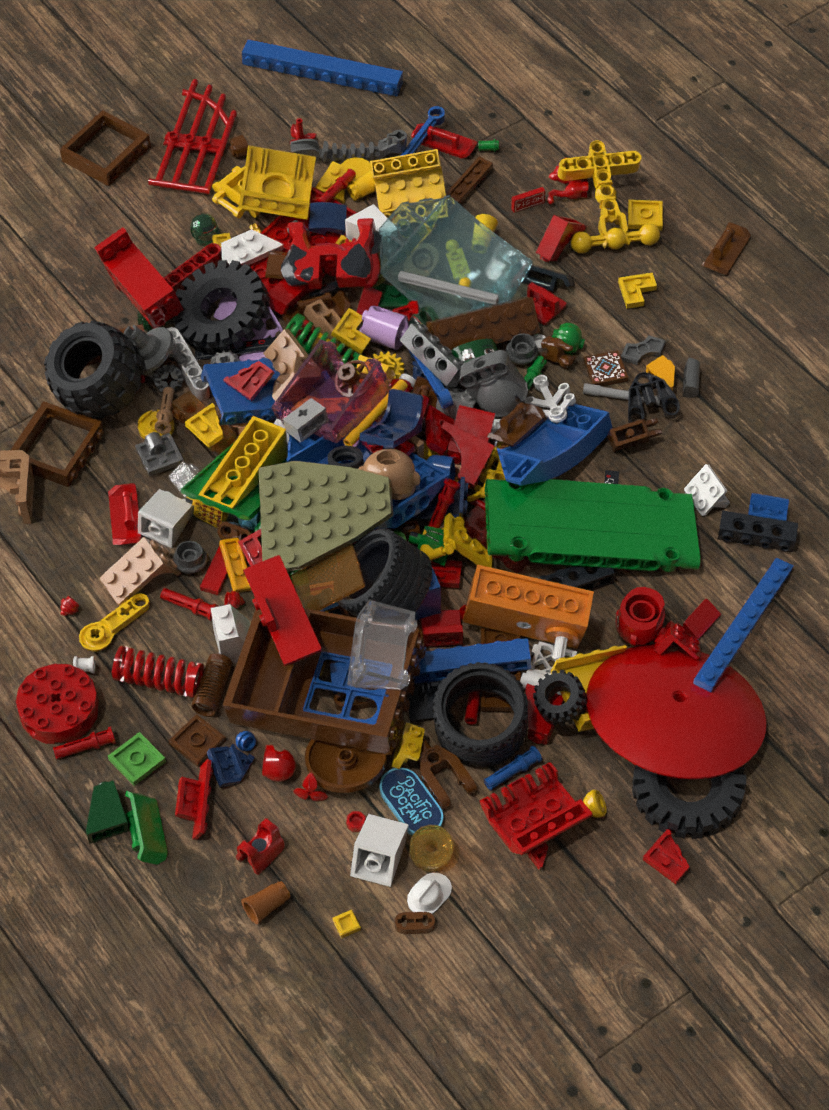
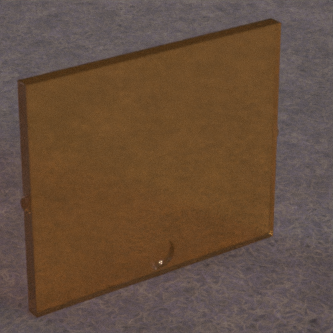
(329, 579)

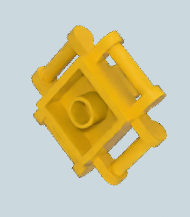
(231, 188)

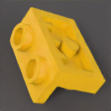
(409, 745)

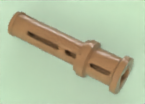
(164, 415)

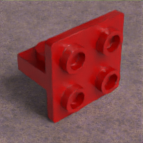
(546, 303)

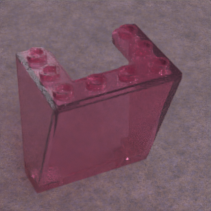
(317, 381)

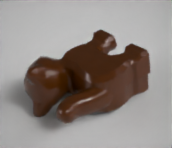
(555, 351)

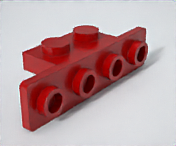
(193, 797)

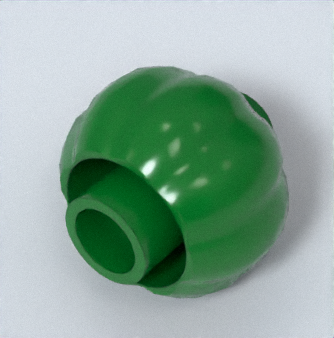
(571, 335)

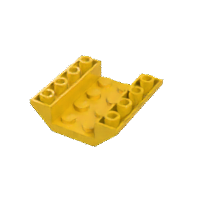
(407, 179)

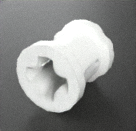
(85, 664)

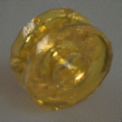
(428, 860)

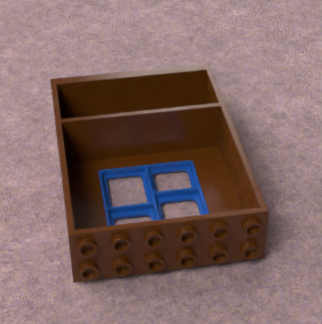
(279, 696)

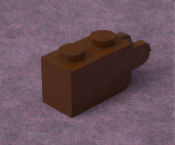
(632, 434)

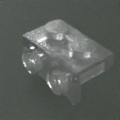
(183, 474)

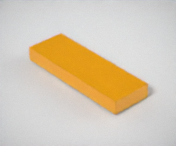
(235, 564)

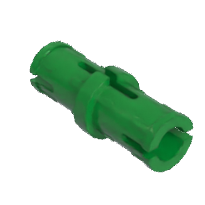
(534, 370)

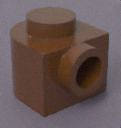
(238, 146)

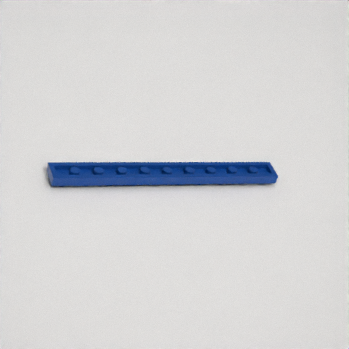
(743, 625)

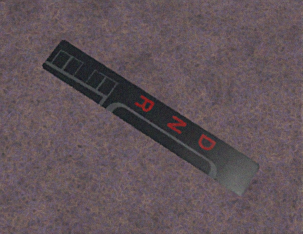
(249, 346)

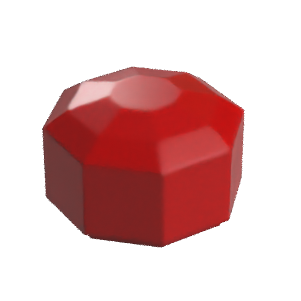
(355, 821)

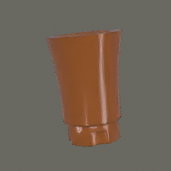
(265, 901)

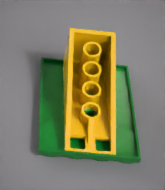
(233, 476)

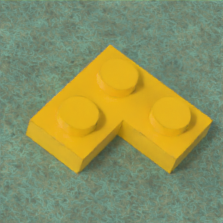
(633, 286)
(347, 331)

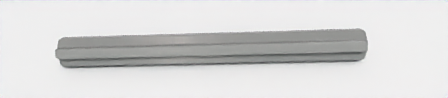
(447, 287)

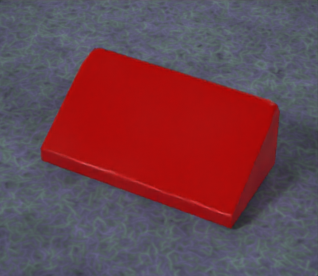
(369, 298)
(701, 619)

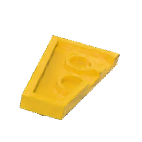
(464, 544)

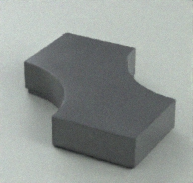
(649, 347)

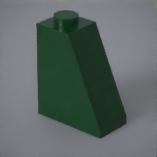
(105, 813)

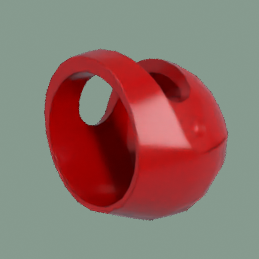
(278, 764)

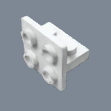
(707, 491)

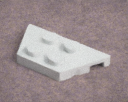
(249, 247)

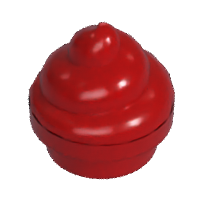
(234, 599)
(68, 606)

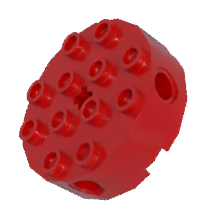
(57, 703)

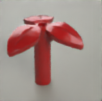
(297, 131)
(310, 785)

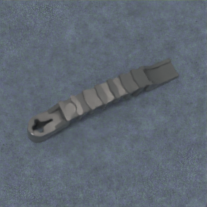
(394, 143)

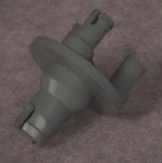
(154, 348)

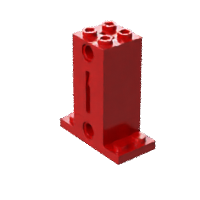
(138, 279)

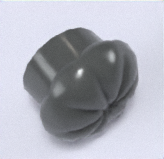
(522, 349)
(190, 557)

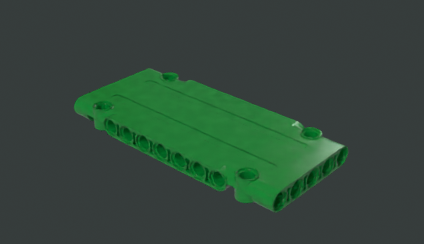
(591, 525)

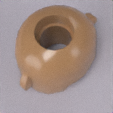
(397, 467)

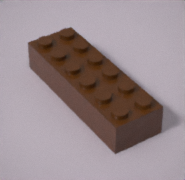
(493, 322)

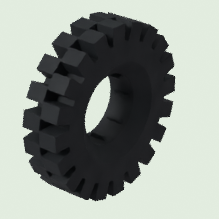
(216, 283)

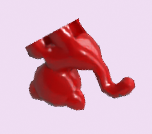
(574, 189)

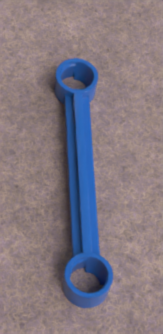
(422, 133)
(443, 395)

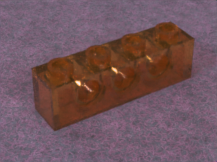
(187, 406)

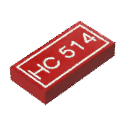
(528, 199)

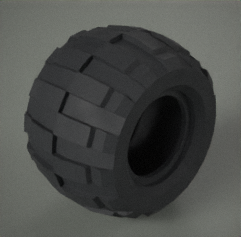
(109, 386)

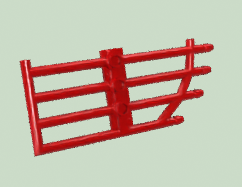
(192, 142)

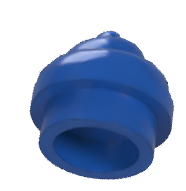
(245, 741)

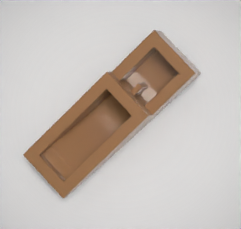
(322, 317)

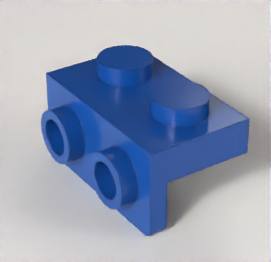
(768, 506)

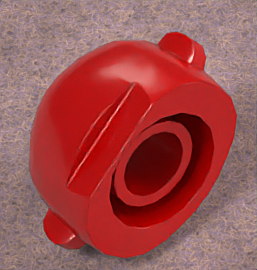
(640, 616)

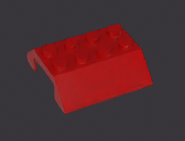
(533, 812)

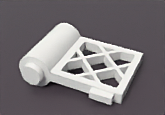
(533, 675)

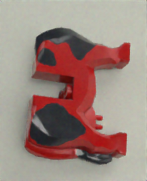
(351, 262)

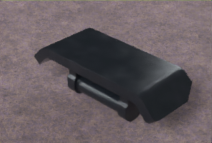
(568, 280)

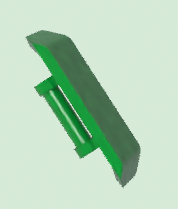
(146, 828)

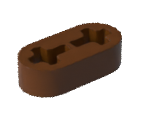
(414, 922)

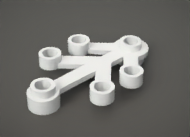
(556, 413)

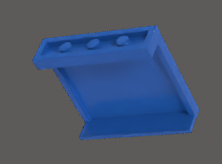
(233, 405)

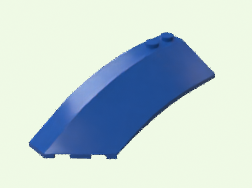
(555, 446)

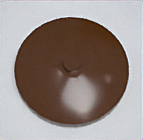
(343, 767)

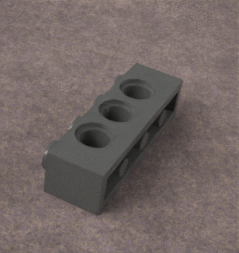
(425, 353)

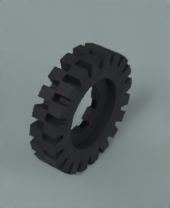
(689, 817)

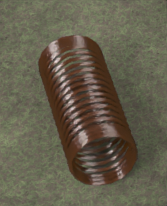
(218, 668)

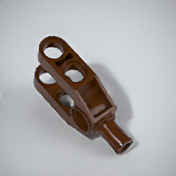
(444, 760)

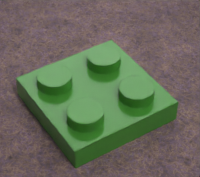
(136, 758)

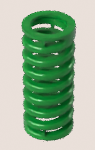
(298, 321)

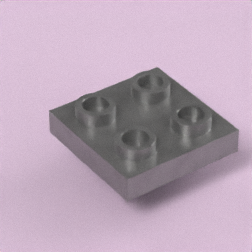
(158, 453)

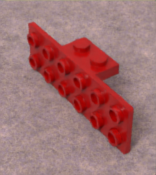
(281, 610)

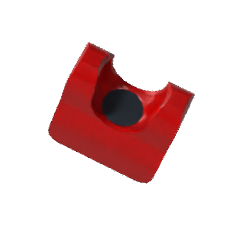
(262, 847)

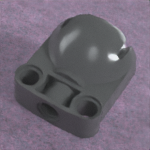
(494, 382)

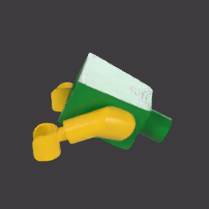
(432, 542)

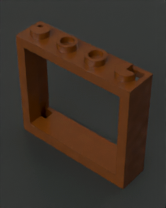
(120, 163)
(79, 460)

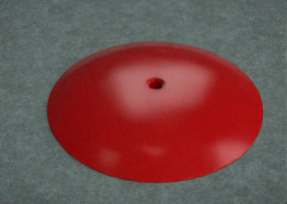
(666, 723)

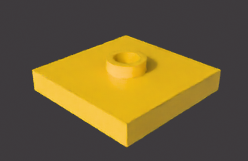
(645, 212)

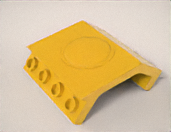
(277, 182)

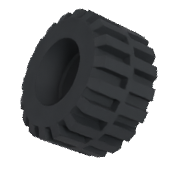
(549, 687)

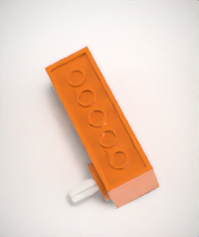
(529, 607)

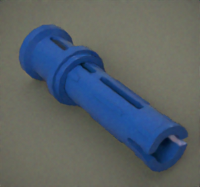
(520, 763)

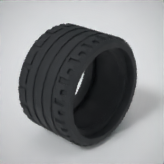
(391, 571)
(481, 678)

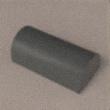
(691, 378)

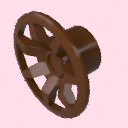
(349, 376)

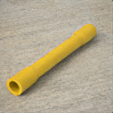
(354, 435)

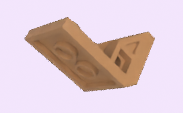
(287, 358)
(17, 467)

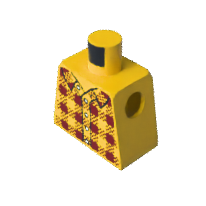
(209, 514)

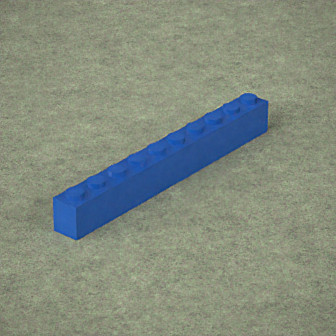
(322, 67)
(440, 662)

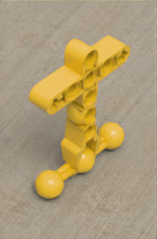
(627, 163)

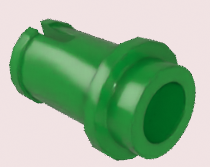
(488, 145)

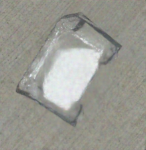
(380, 647)

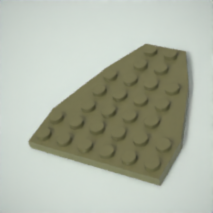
(318, 509)

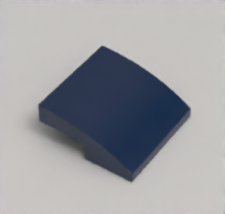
(327, 217)

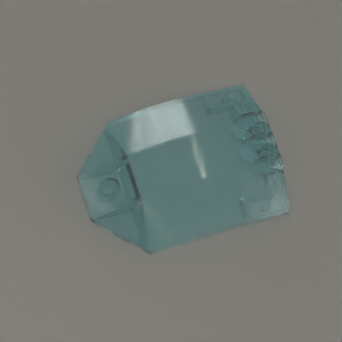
(448, 244)

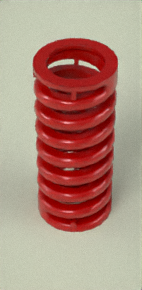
(122, 672)

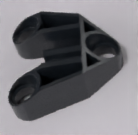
(664, 393)

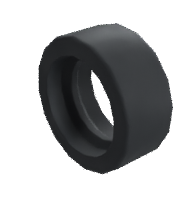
(346, 453)

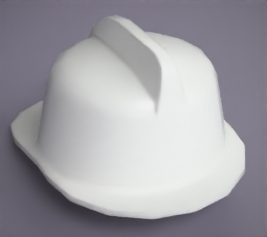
(429, 893)

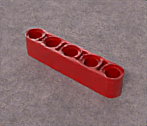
(207, 255)

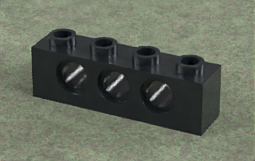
(757, 531)
(582, 577)

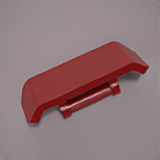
(447, 141)
(285, 296)
(124, 514)

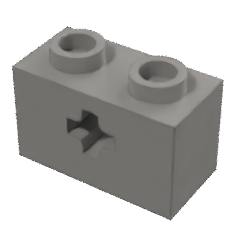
(306, 420)

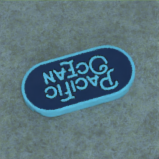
(410, 799)

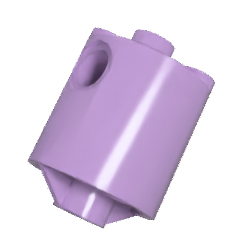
(384, 326)

